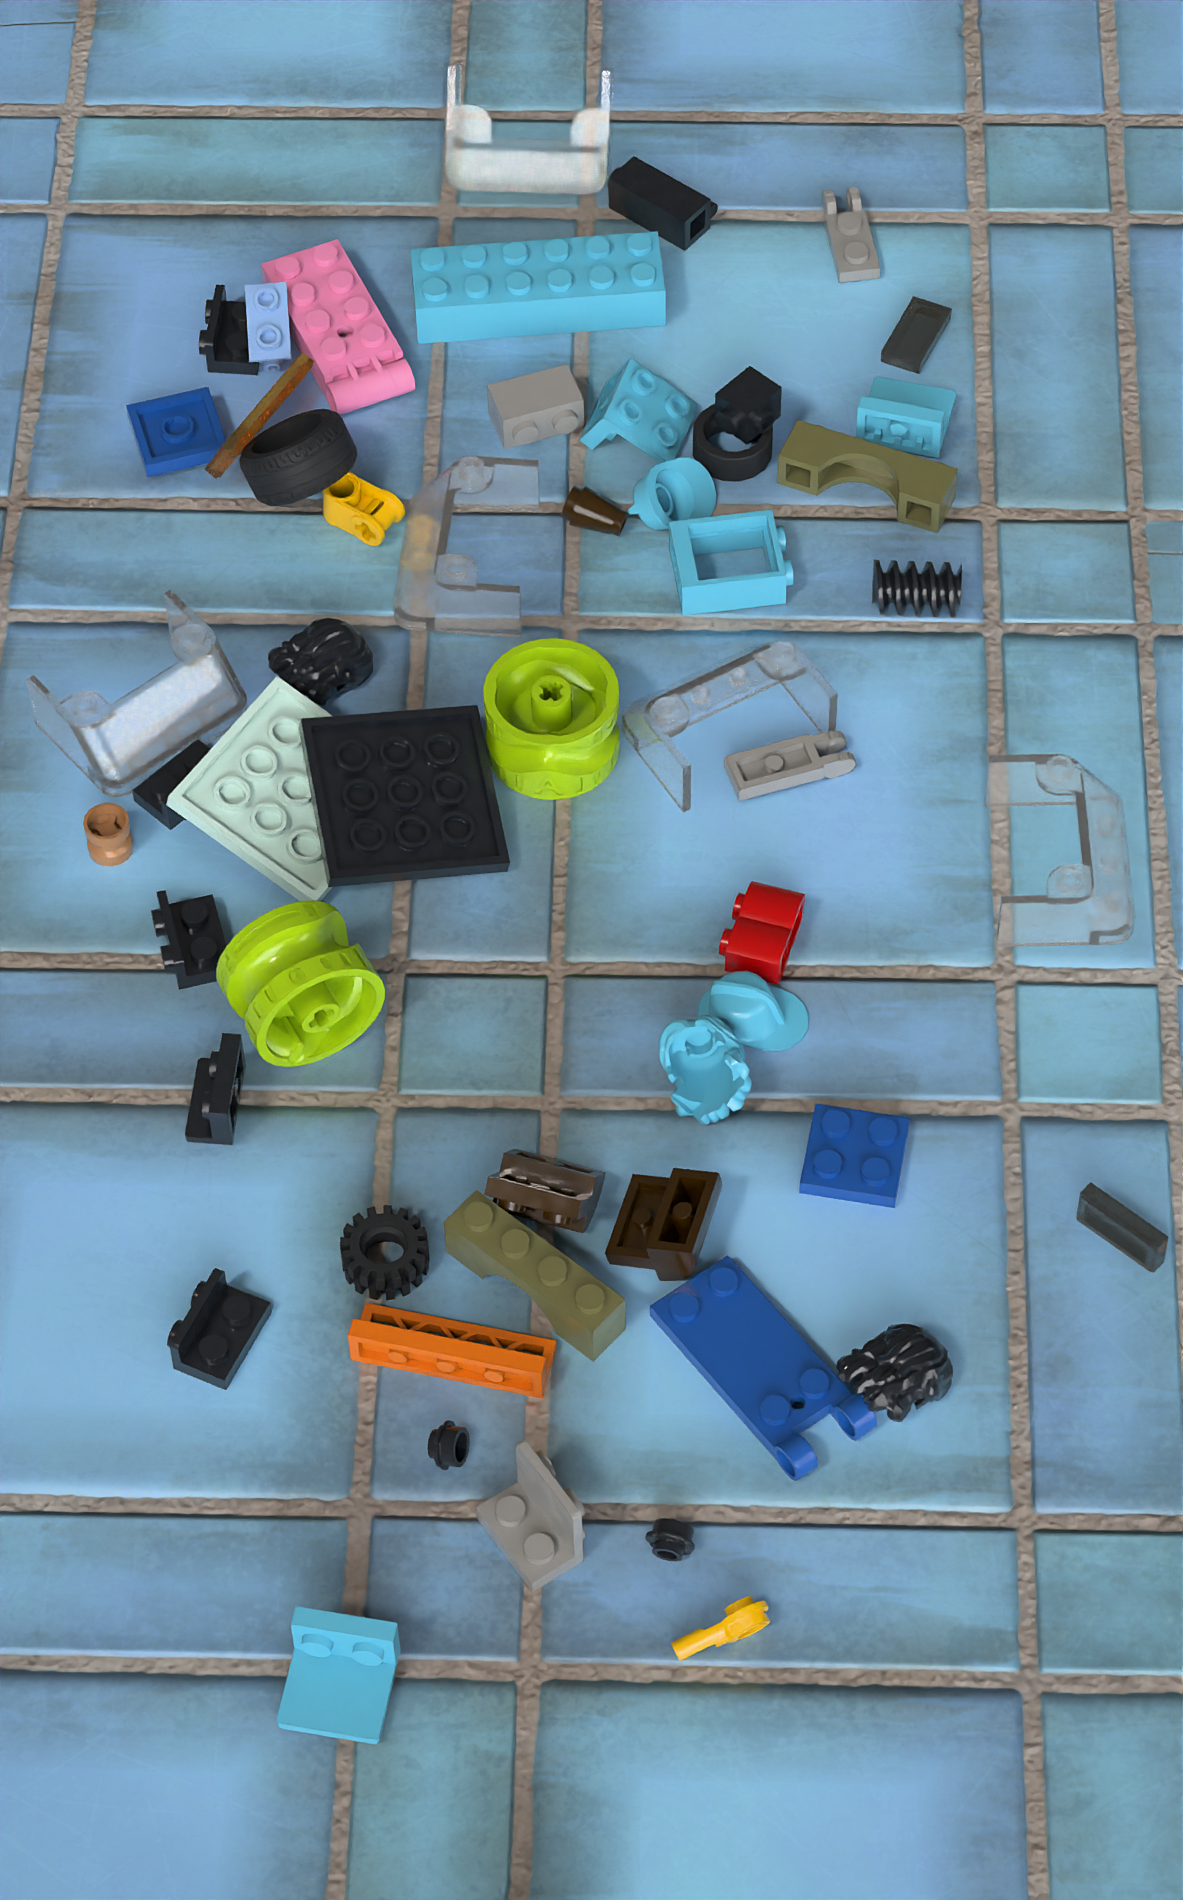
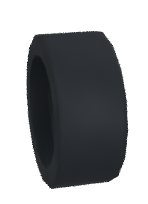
(729, 464)

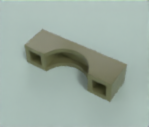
(822, 458)
(574, 1300)

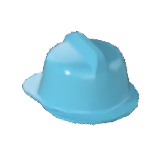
(674, 493)
(756, 1012)

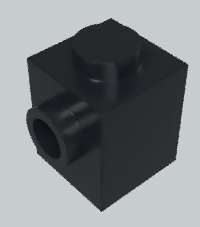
(748, 405)

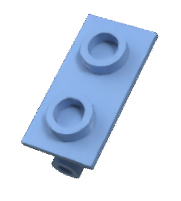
(268, 324)

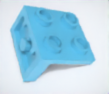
(642, 412)
(905, 416)
(339, 1675)

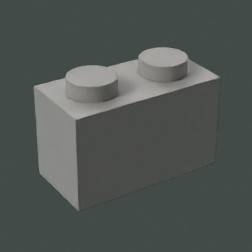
(535, 406)

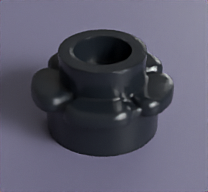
(449, 1445)
(670, 1539)

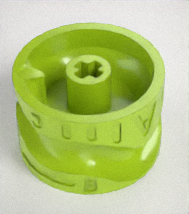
(552, 718)
(300, 983)

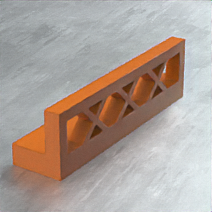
(450, 1357)

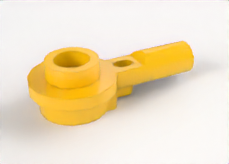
(742, 1620)

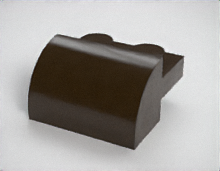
(546, 1190)
(664, 1222)

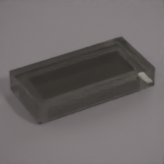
(916, 335)
(1121, 1228)

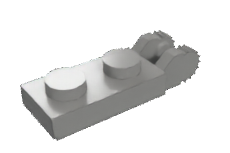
(850, 238)
(788, 764)

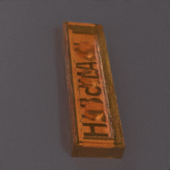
(259, 416)

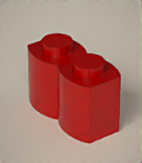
(763, 931)

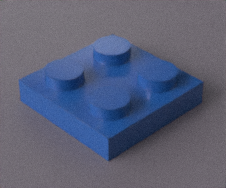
(176, 431)
(854, 1155)

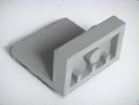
(535, 1521)

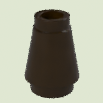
(593, 512)

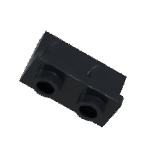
(226, 336)
(154, 791)
(192, 938)
(217, 1094)
(217, 1331)

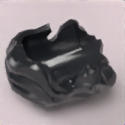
(323, 658)
(898, 1369)

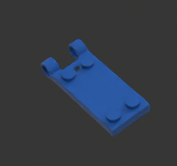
(758, 1363)

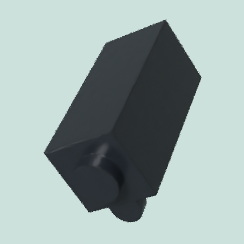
(660, 203)

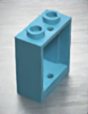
(723, 535)

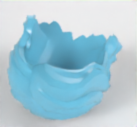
(706, 1066)

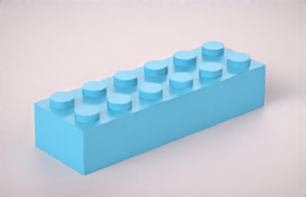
(538, 287)

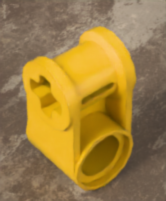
(359, 509)

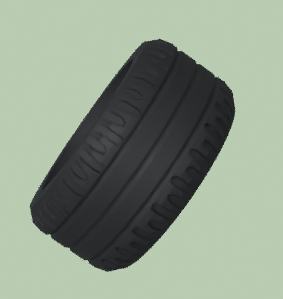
(298, 457)

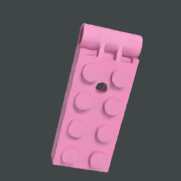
(340, 328)

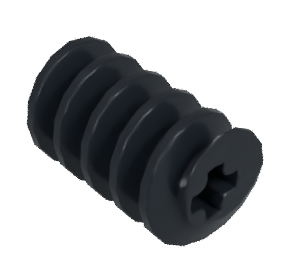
(916, 588)

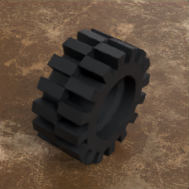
(384, 1276)

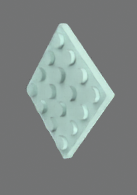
(257, 793)

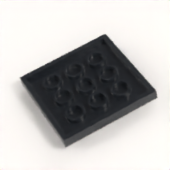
(403, 795)

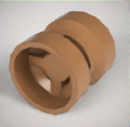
(108, 834)

